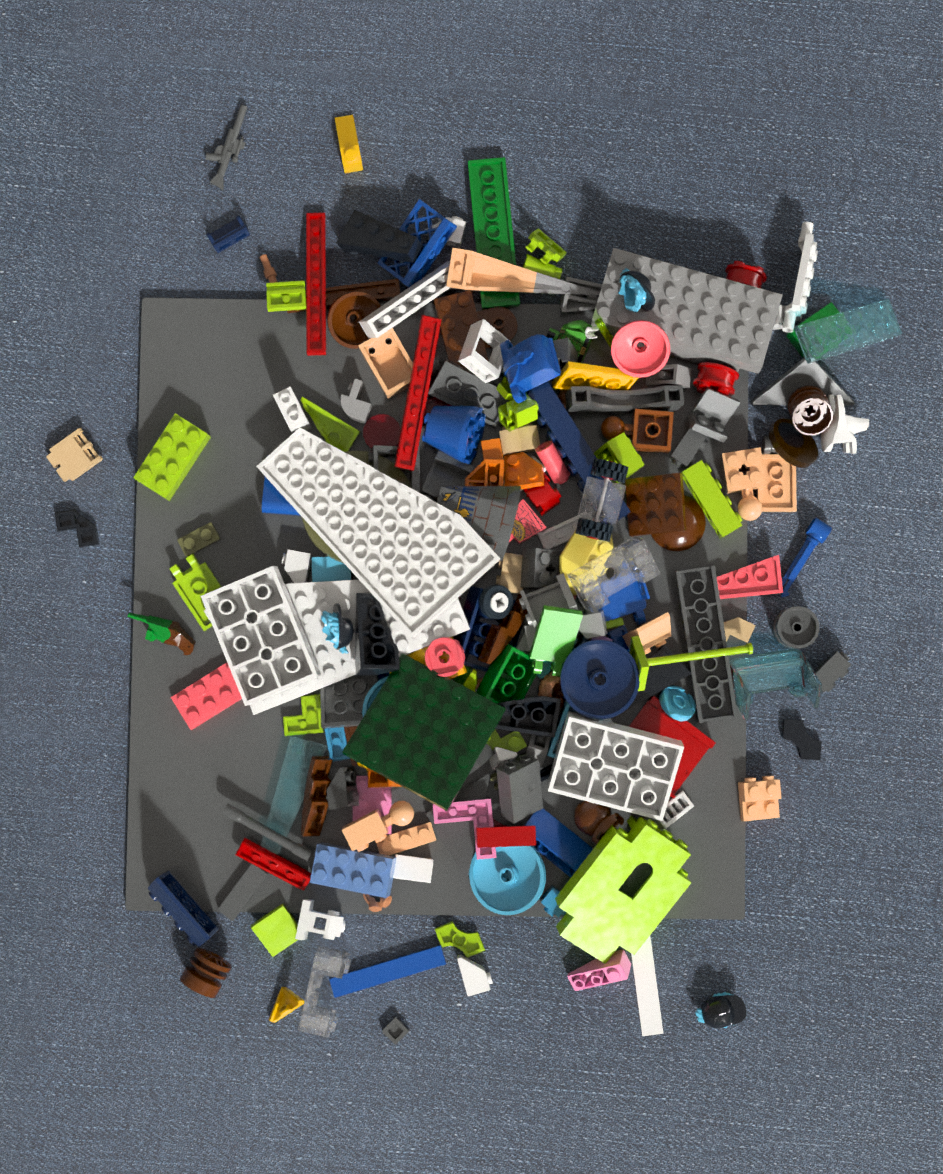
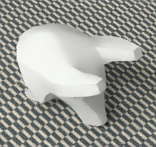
(842, 427)

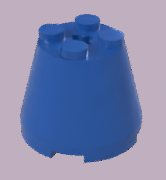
(455, 430)

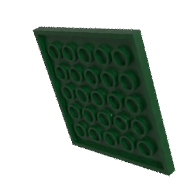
(424, 732)

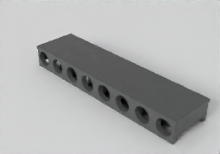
(703, 632)

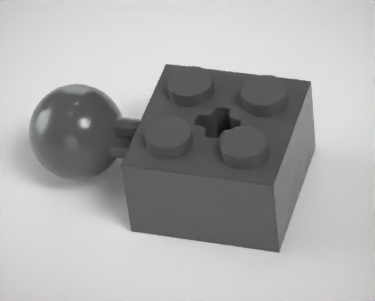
(539, 567)

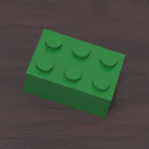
(507, 676)

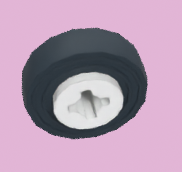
(489, 604)

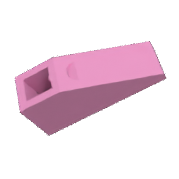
(598, 973)

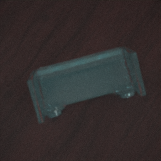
(772, 672)

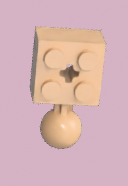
(749, 506)
(375, 826)

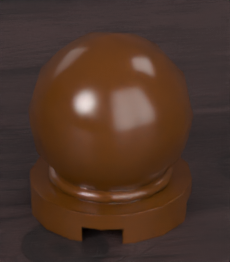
(595, 819)

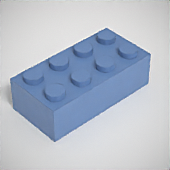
(353, 870)

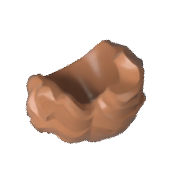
(551, 687)

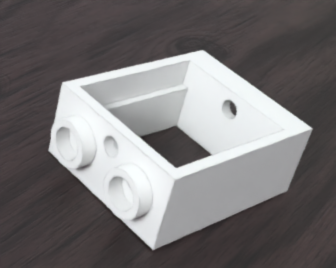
(474, 361)
(291, 410)

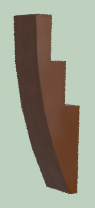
(501, 635)
(315, 801)

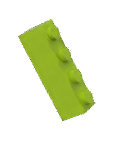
(711, 499)

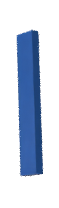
(388, 971)

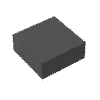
(395, 1030)

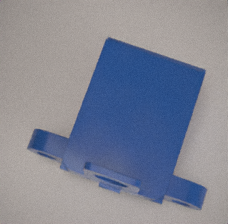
(529, 364)
(628, 601)

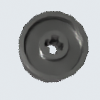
(784, 627)

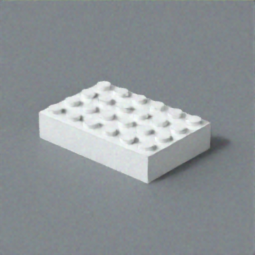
(261, 635)
(615, 766)

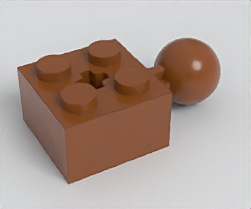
(641, 422)

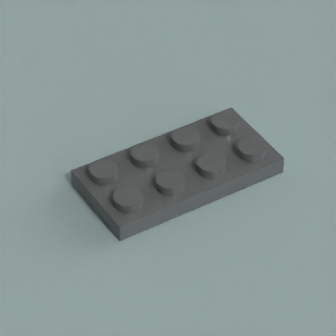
(463, 388)

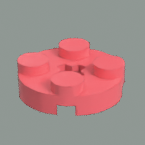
(455, 652)

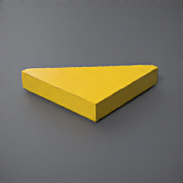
(285, 1003)

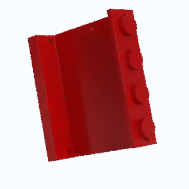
(655, 720)

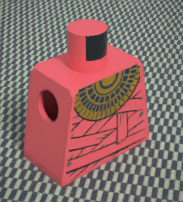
(526, 524)

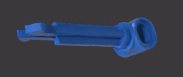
(816, 533)

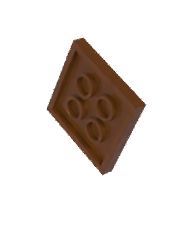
(656, 504)

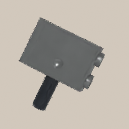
(521, 787)

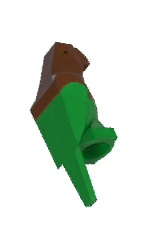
(167, 632)

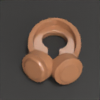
(375, 906)

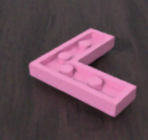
(477, 810)

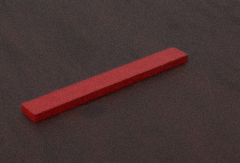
(315, 284)
(417, 393)

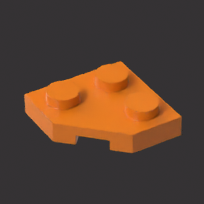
(523, 471)

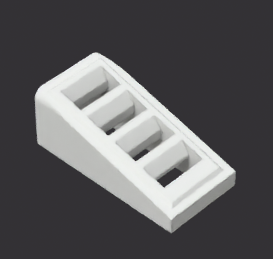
(662, 824)

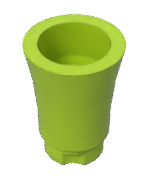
(534, 264)

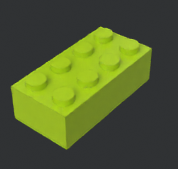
(172, 457)

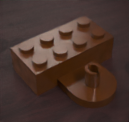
(459, 313)

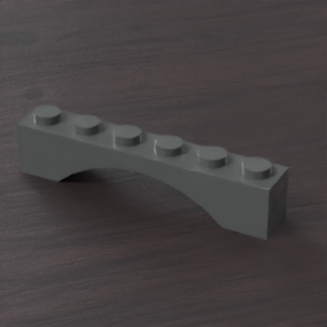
(596, 400)

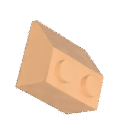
(651, 633)

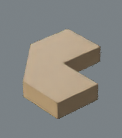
(739, 629)

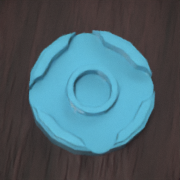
(677, 703)

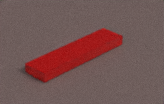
(274, 864)

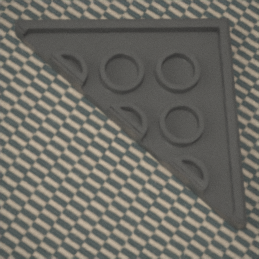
(797, 377)
(460, 836)

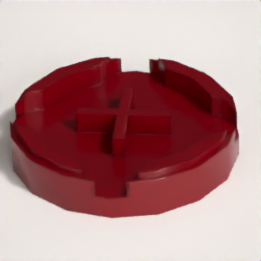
(381, 431)

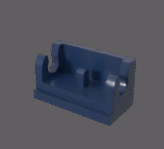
(228, 234)

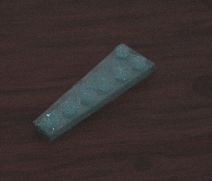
(291, 787)

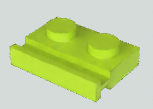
(286, 296)

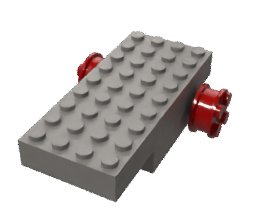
(706, 317)

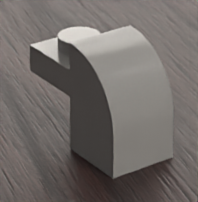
(354, 408)

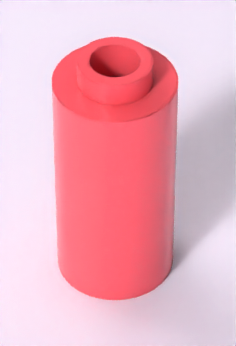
(553, 462)

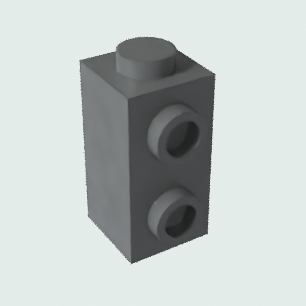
(686, 449)
(832, 668)

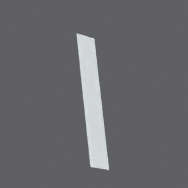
(647, 990)

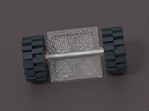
(602, 500)

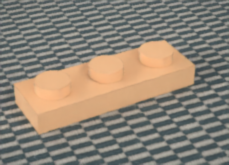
(407, 839)

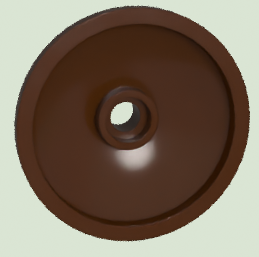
(347, 331)
(686, 539)

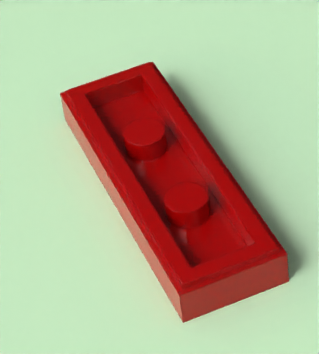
(506, 836)

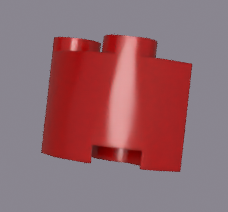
(543, 497)

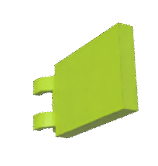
(192, 585)

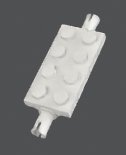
(806, 272)

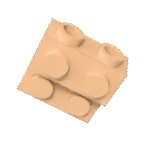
(759, 798)

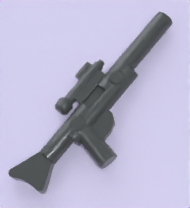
(231, 146)

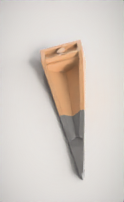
(483, 273)

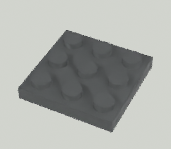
(344, 701)

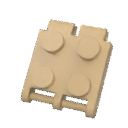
(73, 456)

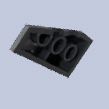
(373, 640)
(531, 715)

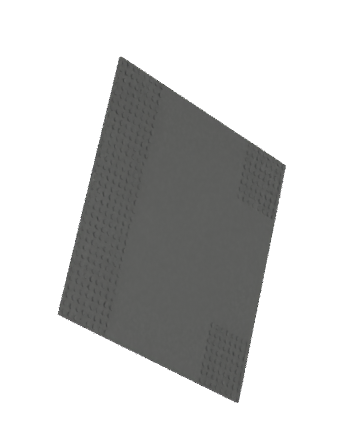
(219, 372)

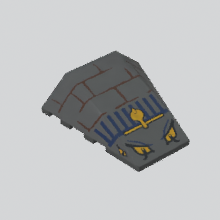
(486, 509)

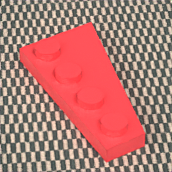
(752, 580)

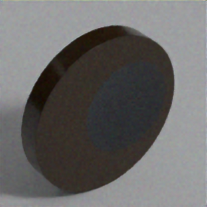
(792, 445)

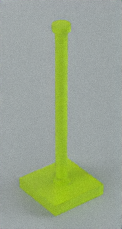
(643, 663)

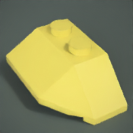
(579, 552)

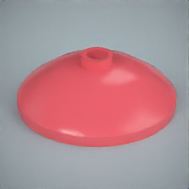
(642, 360)

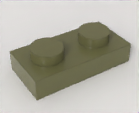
(198, 539)

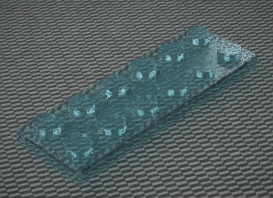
(847, 331)

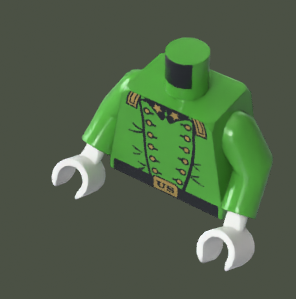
(579, 333)

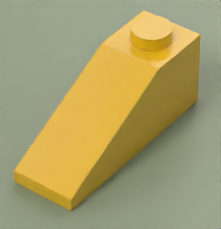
(348, 144)

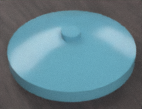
(510, 881)

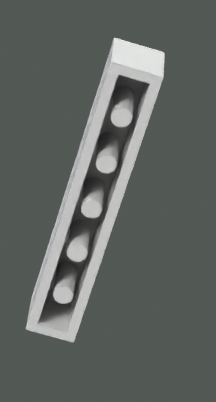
(406, 302)

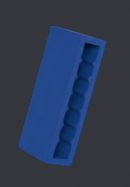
(558, 842)

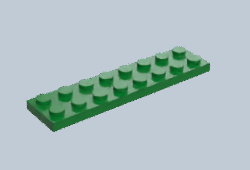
(492, 221)

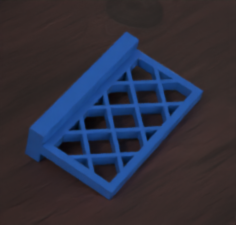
(430, 251)

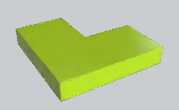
(310, 719)

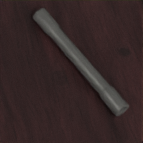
(238, 816)

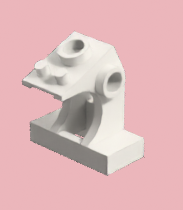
(307, 918)

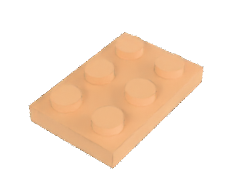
(781, 485)

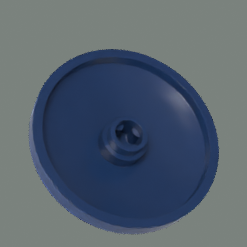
(599, 679)

